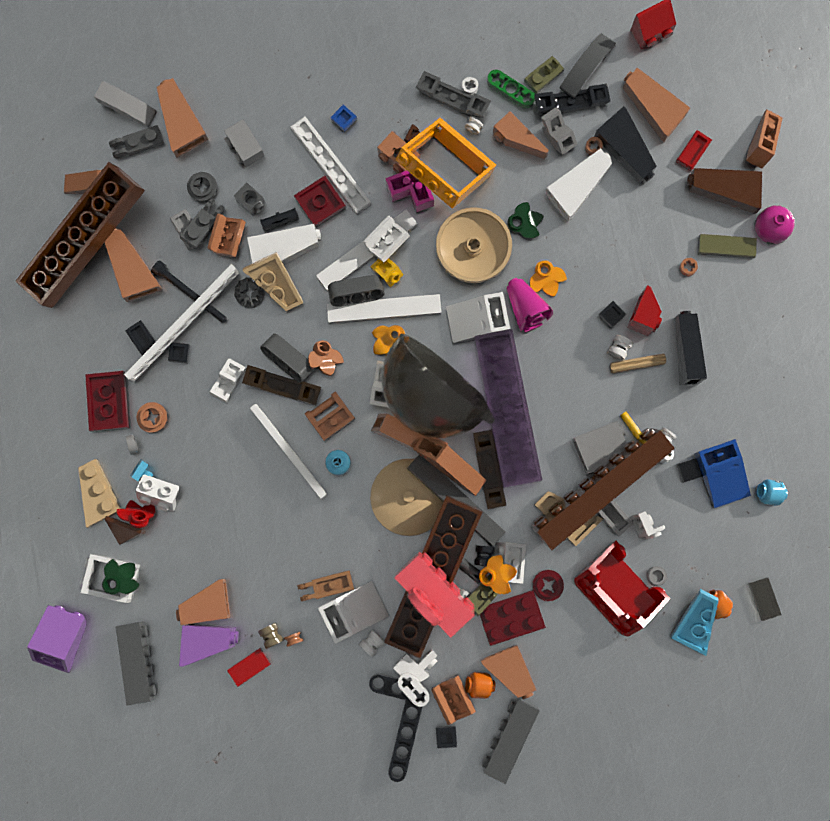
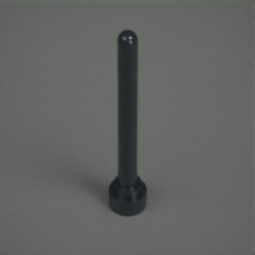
(160, 269)

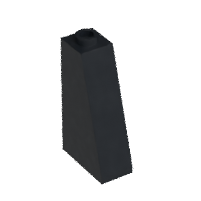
(627, 146)
(689, 349)

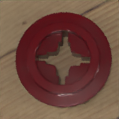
(538, 584)

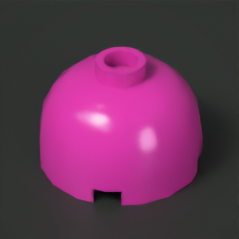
(774, 224)

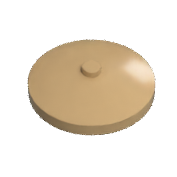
(474, 245)
(403, 500)

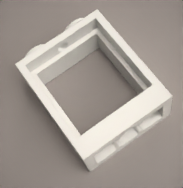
(86, 581)

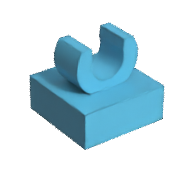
(140, 470)

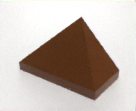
(123, 531)

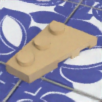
(275, 280)
(96, 493)
(550, 499)

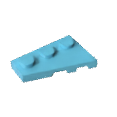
(697, 622)

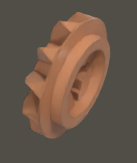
(144, 413)

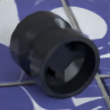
(483, 560)

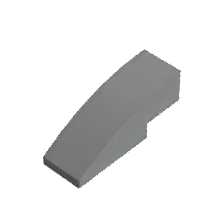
(125, 104)
(615, 518)

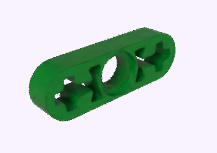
(511, 96)

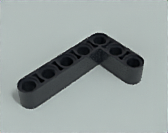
(406, 721)

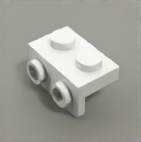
(386, 239)
(157, 493)

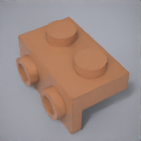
(226, 236)
(453, 700)

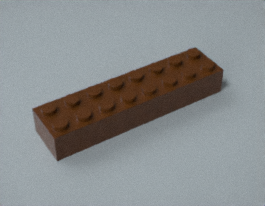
(80, 235)
(602, 487)
(446, 548)

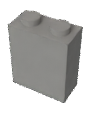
(599, 445)

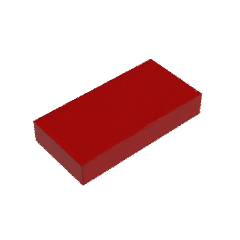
(693, 150)
(249, 667)

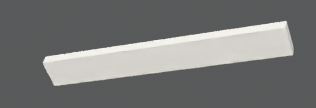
(181, 323)

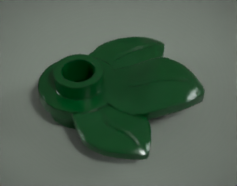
(528, 221)
(121, 575)

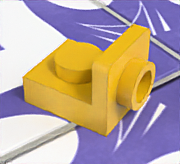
(387, 271)

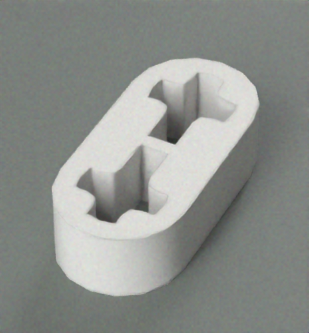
(410, 693)

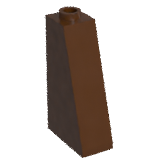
(730, 187)

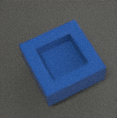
(343, 118)

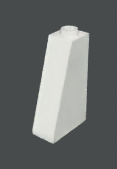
(575, 186)
(287, 243)

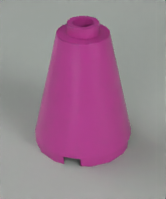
(527, 305)

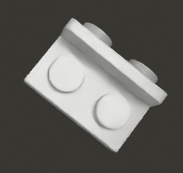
(643, 525)
(513, 555)

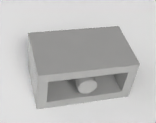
(244, 143)

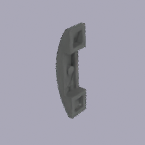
(587, 65)
(452, 97)

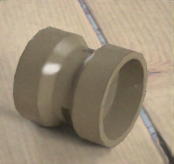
(270, 635)

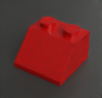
(654, 24)
(646, 313)

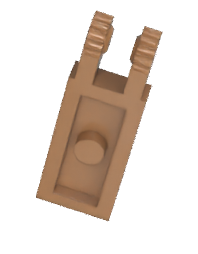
(328, 585)

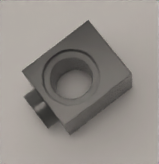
(247, 192)

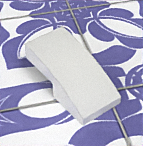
(227, 380)

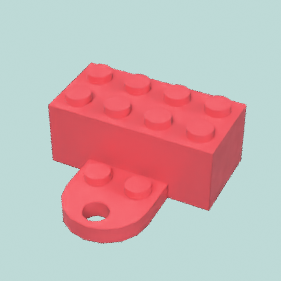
(434, 595)

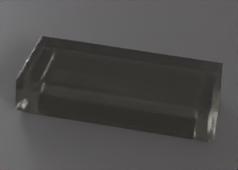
(764, 599)

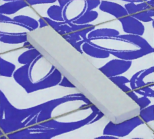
(330, 165)
(358, 255)
(385, 309)
(289, 451)

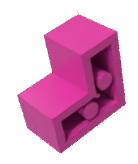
(406, 185)

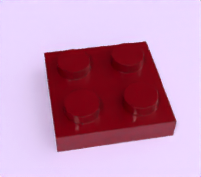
(319, 201)

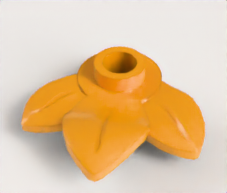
(547, 281)
(385, 338)
(500, 573)

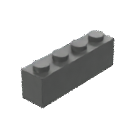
(135, 663)
(510, 741)

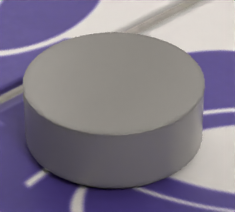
(131, 443)
(656, 576)

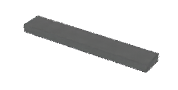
(442, 486)

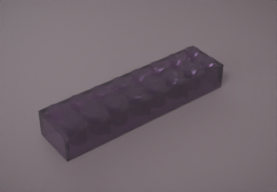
(508, 404)

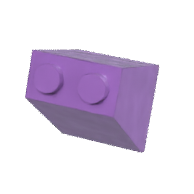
(57, 638)
(204, 641)

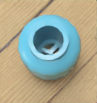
(343, 467)
(772, 492)

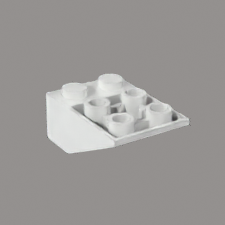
(477, 317)
(353, 612)

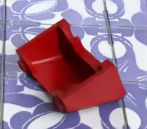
(619, 591)

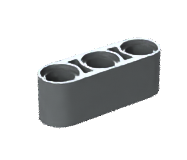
(355, 290)
(286, 357)

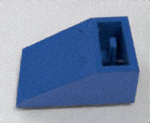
(723, 473)

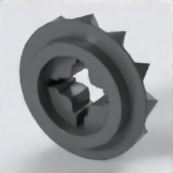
(196, 180)
(243, 299)

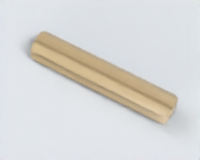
(637, 363)

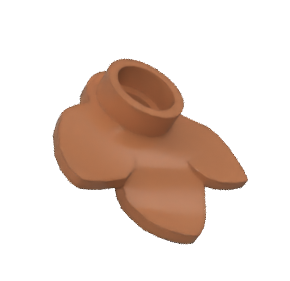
(324, 359)

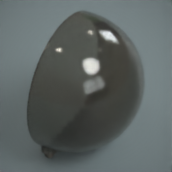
(429, 392)

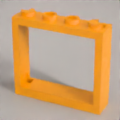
(456, 144)

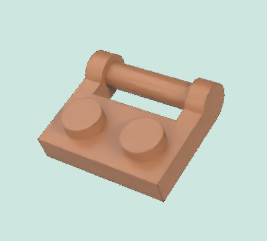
(334, 420)

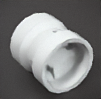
(620, 347)
(372, 643)

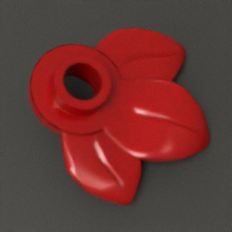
(136, 515)

